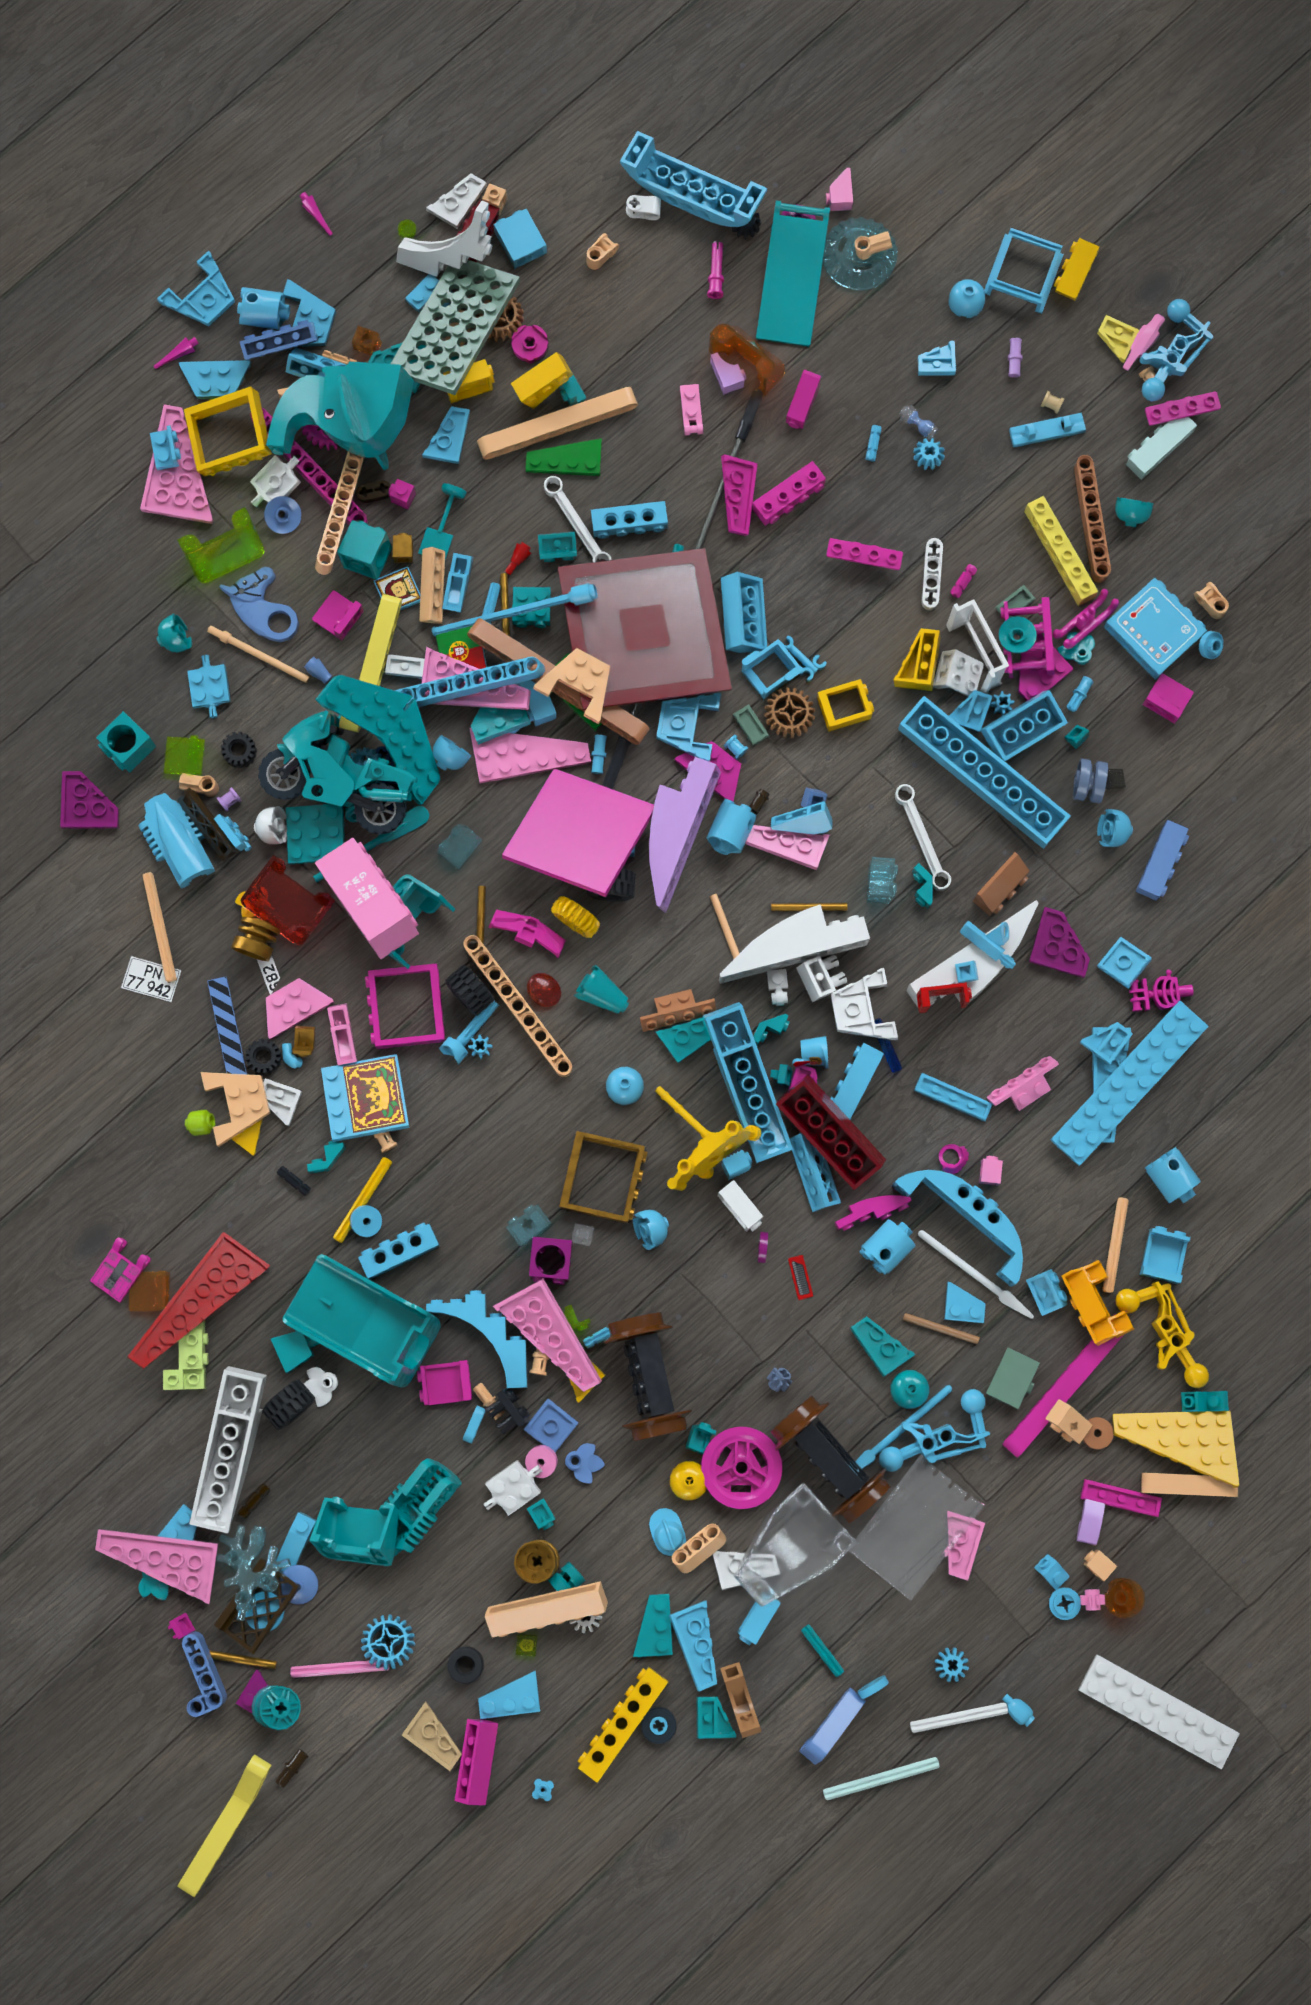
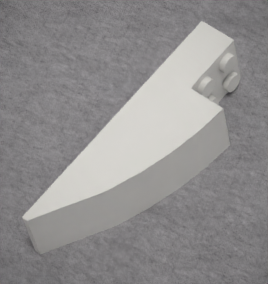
(796, 942)
(986, 966)
(228, 1449)

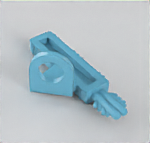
(991, 942)

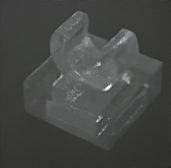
(582, 1235)

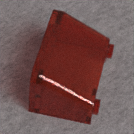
(285, 902)

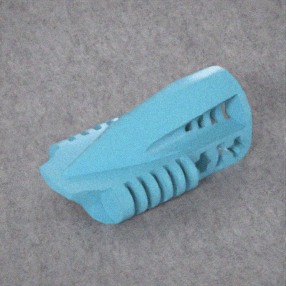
(175, 839)

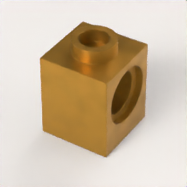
(402, 548)

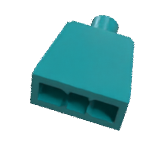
(293, 1350)

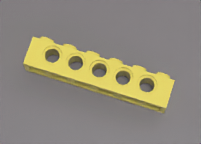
(1061, 551)

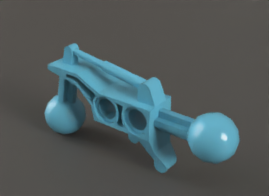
(1177, 311)
(973, 1403)

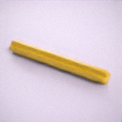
(364, 1197)

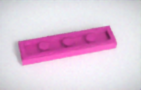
(1121, 1498)

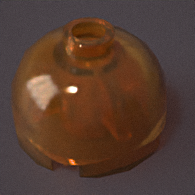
(1124, 1598)

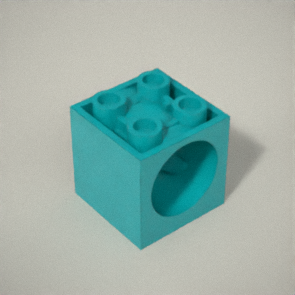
(364, 549)
(123, 726)

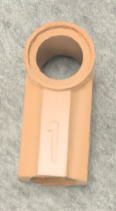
(874, 245)
(198, 784)

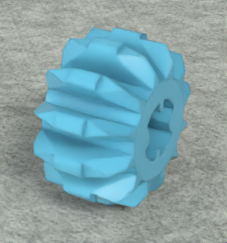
(926, 448)
(958, 1663)

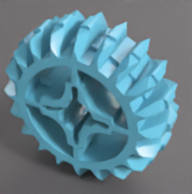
(384, 1624)

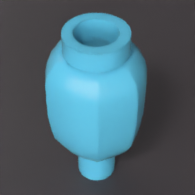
(1019, 1710)

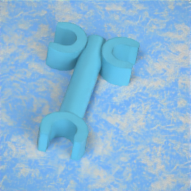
(810, 667)

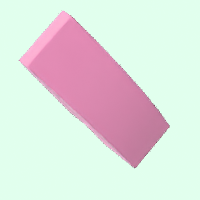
(342, 1034)

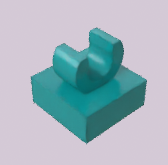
(783, 1075)

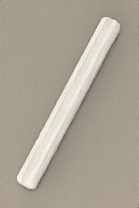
(959, 1717)

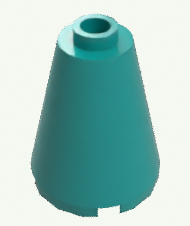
(601, 991)

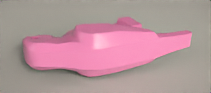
(1144, 340)

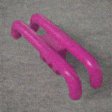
(1086, 620)

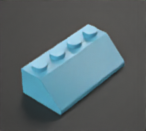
(743, 613)

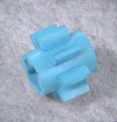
(998, 699)
(480, 1052)

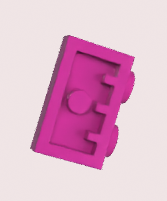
(338, 615)
(1168, 698)

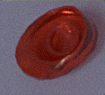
(544, 989)

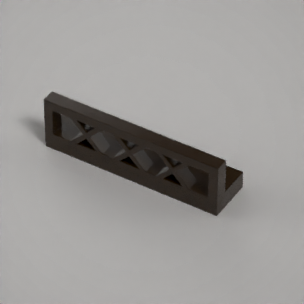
(206, 824)

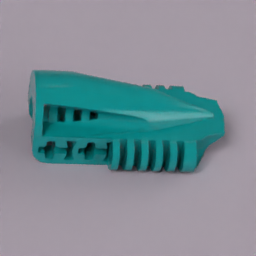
(419, 1507)

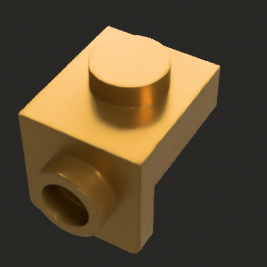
(304, 1041)

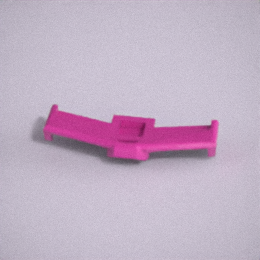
(528, 930)

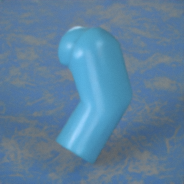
(290, 1059)

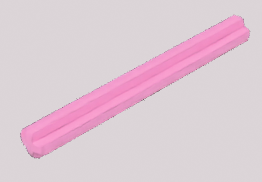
(334, 1668)

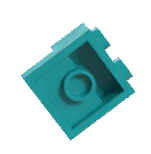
(528, 595)

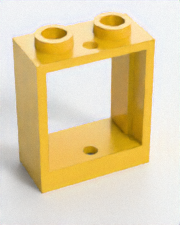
(476, 381)
(831, 723)

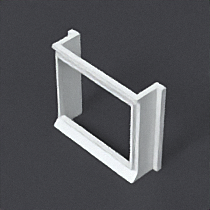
(961, 616)

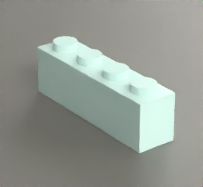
(1159, 446)

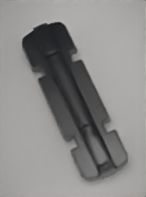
(293, 1180)

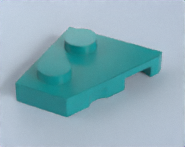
(712, 1720)

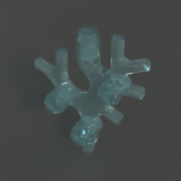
(241, 1561)

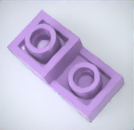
(1091, 1522)

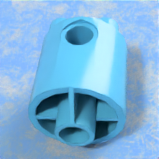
(262, 308)
(731, 827)
(1173, 1176)
(893, 1241)

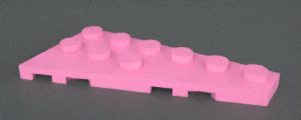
(441, 666)
(174, 1561)

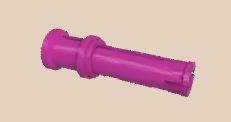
(716, 277)

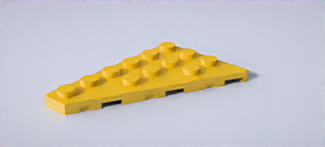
(1190, 1438)

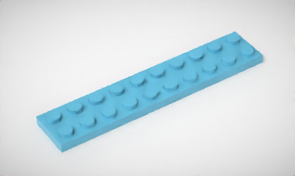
(1129, 1083)

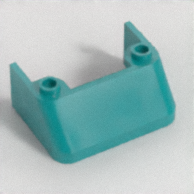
(417, 898)

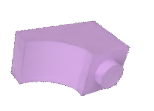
(728, 375)

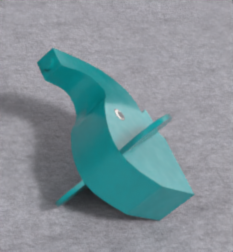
(354, 404)

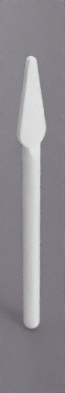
(1005, 1296)

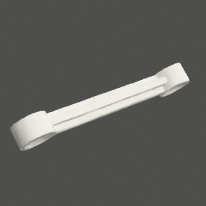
(574, 519)
(922, 836)

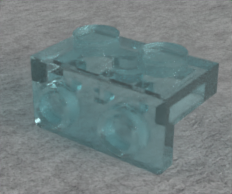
(459, 845)

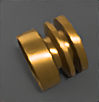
(255, 939)
(525, 1562)

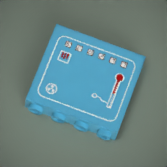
(1155, 628)

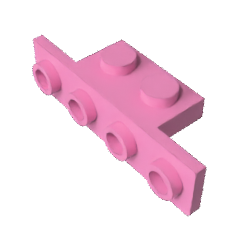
(1025, 1087)

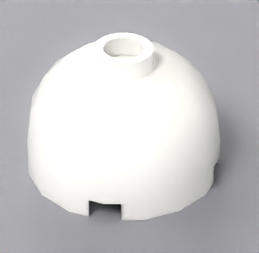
(271, 825)

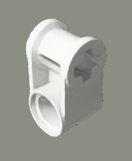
(646, 207)

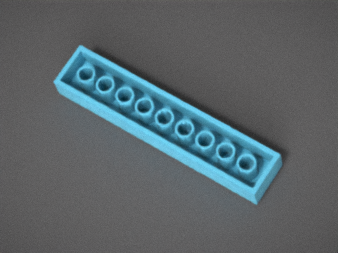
(983, 772)

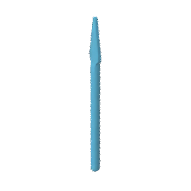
(870, 1455)

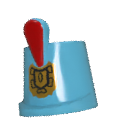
(813, 1052)

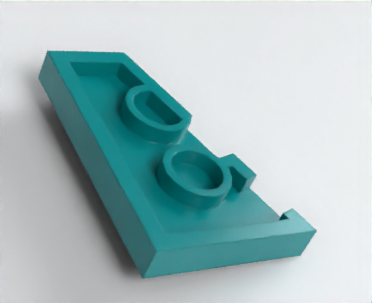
(881, 1347)
(655, 1631)

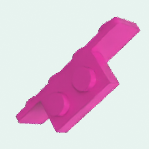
(1182, 408)
(864, 554)

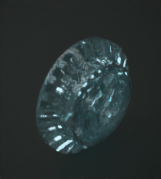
(842, 264)

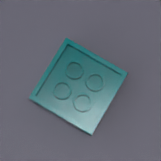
(313, 832)

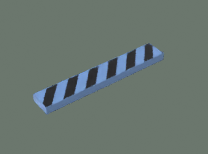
(227, 1026)

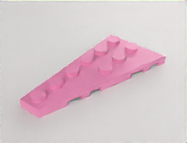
(524, 755)
(546, 1327)

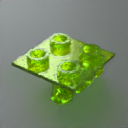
(184, 755)

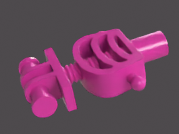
(1173, 991)

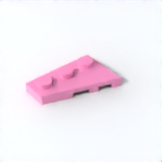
(964, 1553)

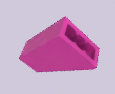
(803, 399)

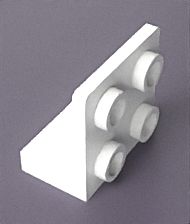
(958, 672)

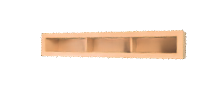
(546, 1609)

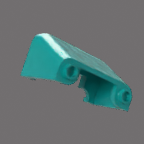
(356, 1532)

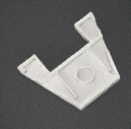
(854, 1010)

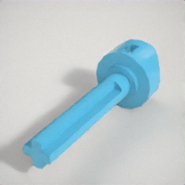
(456, 1047)

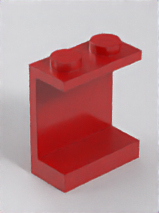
(924, 993)

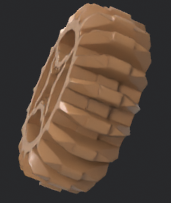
(507, 326)
(782, 712)

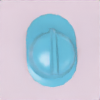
(667, 1531)

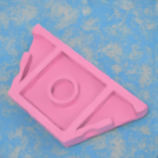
(292, 1006)

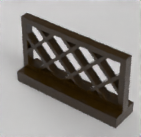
(230, 1613)

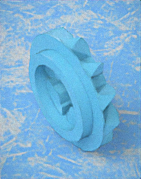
(1072, 1608)

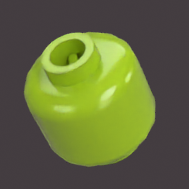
(200, 1122)

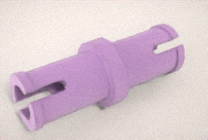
(1015, 357)

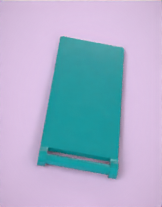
(792, 275)

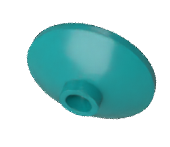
(1021, 627)

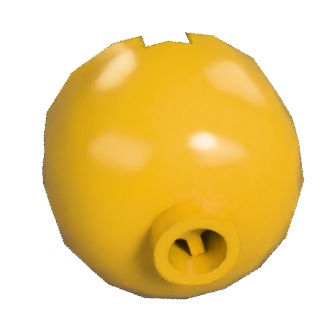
(679, 1485)

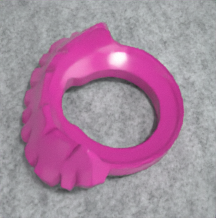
(962, 1153)

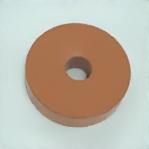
(1105, 1437)

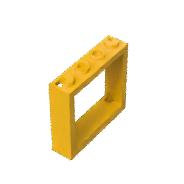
(218, 405)

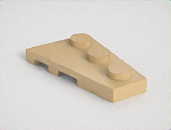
(432, 1738)

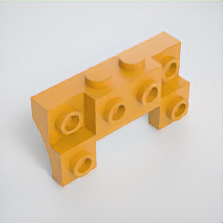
(1090, 1305)

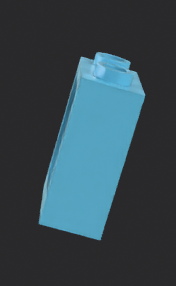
(757, 1621)

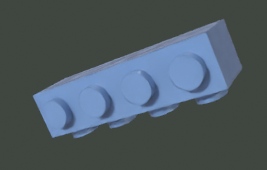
(274, 342)

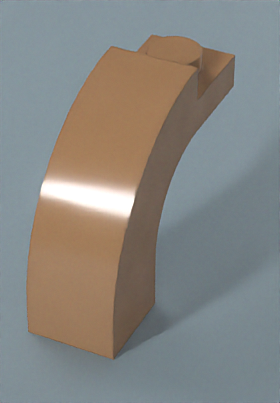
(740, 1700)

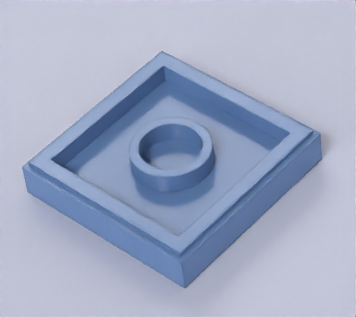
(551, 1425)

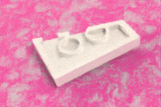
(458, 202)
(726, 1566)

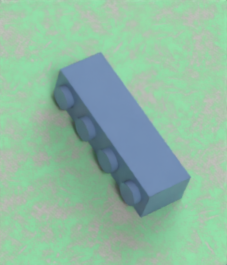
(1162, 860)

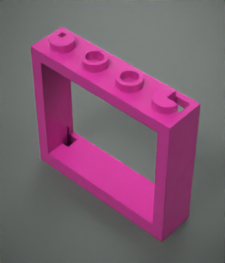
(437, 1004)

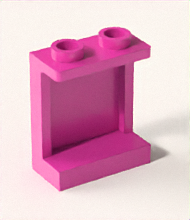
(445, 1383)

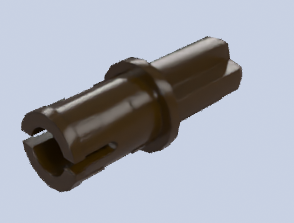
(291, 1768)

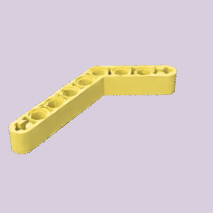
(378, 647)
(226, 1825)

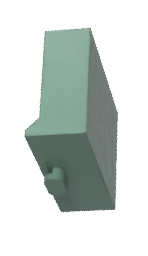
(1013, 1378)

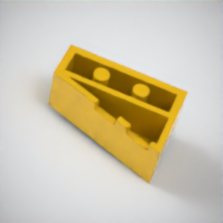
(1076, 268)
(542, 380)
(920, 664)

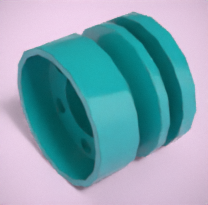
(264, 1707)

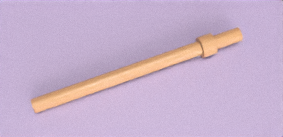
(226, 637)

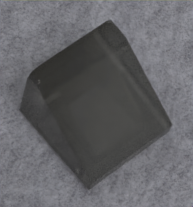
(1115, 779)

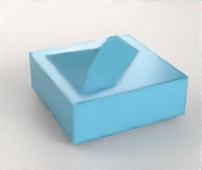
(966, 972)

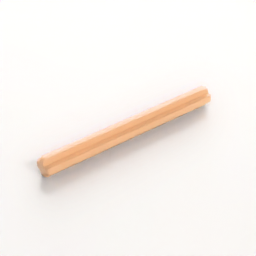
(159, 927)

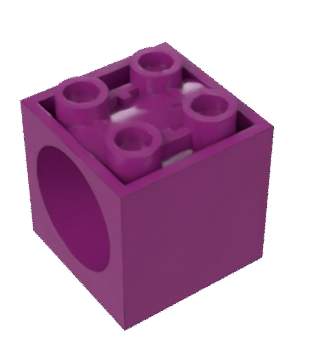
(539, 1246)

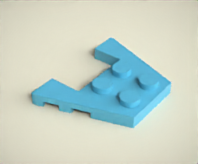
(207, 300)
(311, 309)
(679, 723)

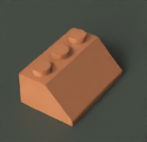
(1002, 885)

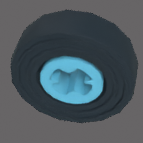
(652, 1734)

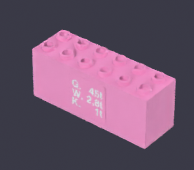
(368, 897)

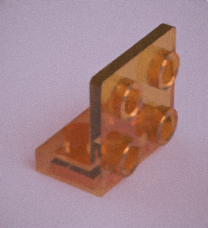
(150, 1292)

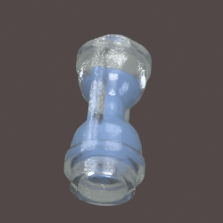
(925, 427)

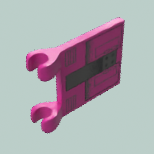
(118, 1273)

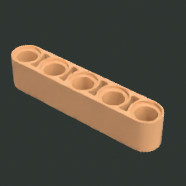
(1186, 1485)

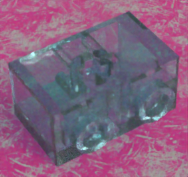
(524, 1235)

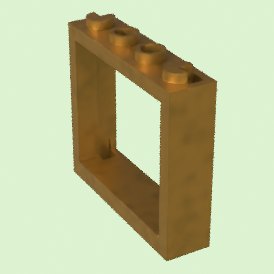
(633, 1192)

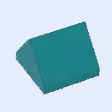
(1077, 736)

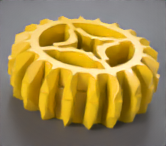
(575, 916)

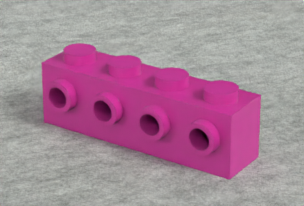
(789, 493)
(476, 1758)

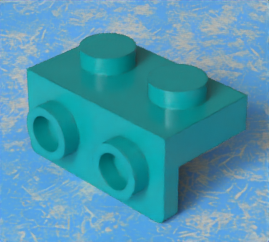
(572, 391)
(557, 546)

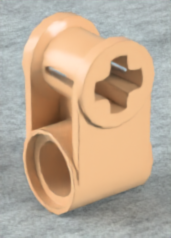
(603, 249)
(1209, 598)

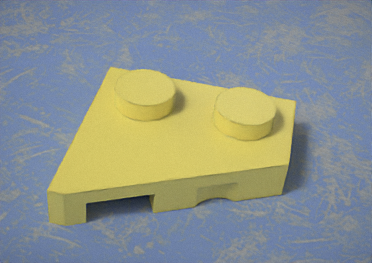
(1117, 336)

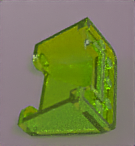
(225, 551)

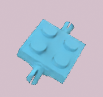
(209, 686)

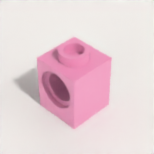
(990, 1171)

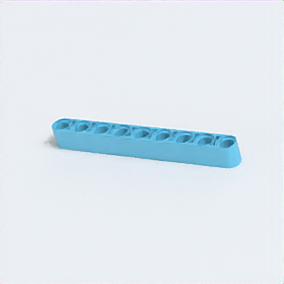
(471, 679)

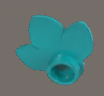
(1085, 646)
(151, 1585)

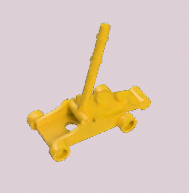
(710, 1149)

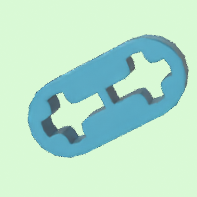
(474, 1424)

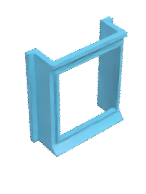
(1039, 299)

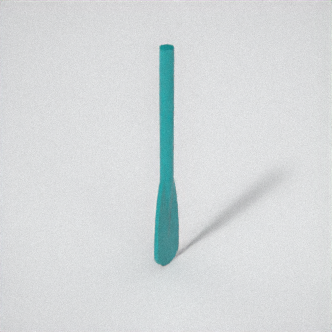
(414, 818)

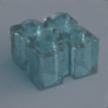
(880, 880)

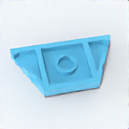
(214, 378)

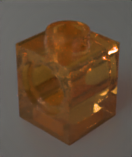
(363, 334)

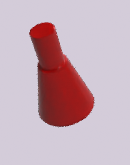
(520, 554)

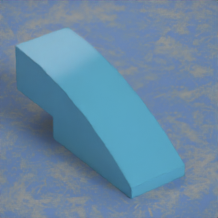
(457, 582)

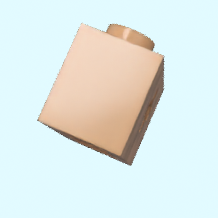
(1068, 1421)

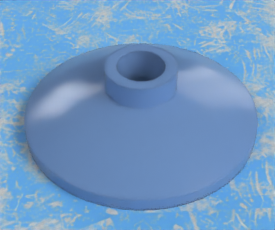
(291, 516)
(305, 1578)

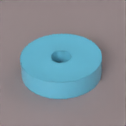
(371, 1227)
(873, 1687)

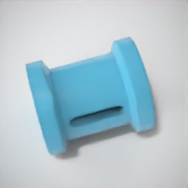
(736, 747)

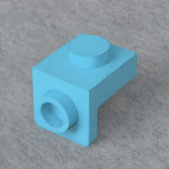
(1052, 1571)

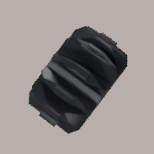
(750, 228)

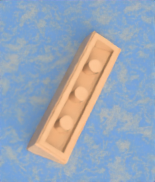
(432, 585)

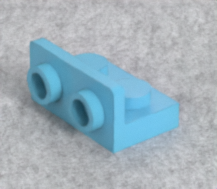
(164, 448)
(1047, 1292)

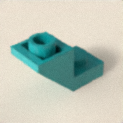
(925, 893)
(774, 1025)
(332, 1153)
(1204, 1401)

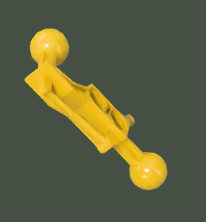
(1128, 1300)

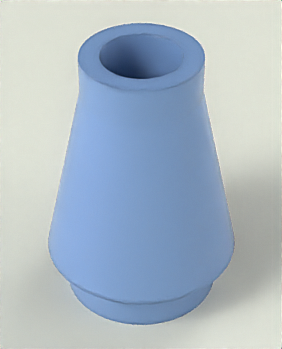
(317, 669)

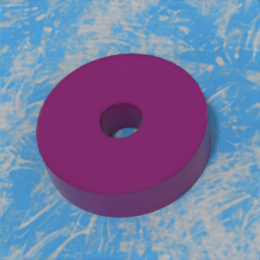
(762, 1248)

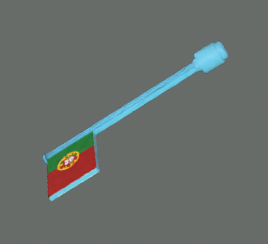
(455, 643)

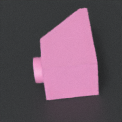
(840, 193)

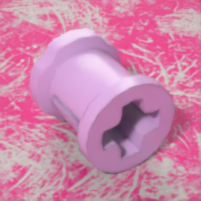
(228, 799)

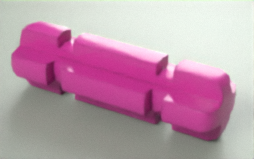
(963, 580)

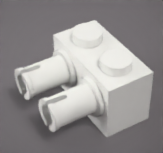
(817, 979)

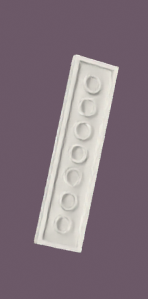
(1158, 1711)

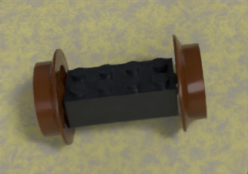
(648, 1375)
(832, 1459)

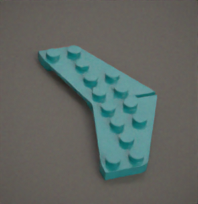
(383, 715)

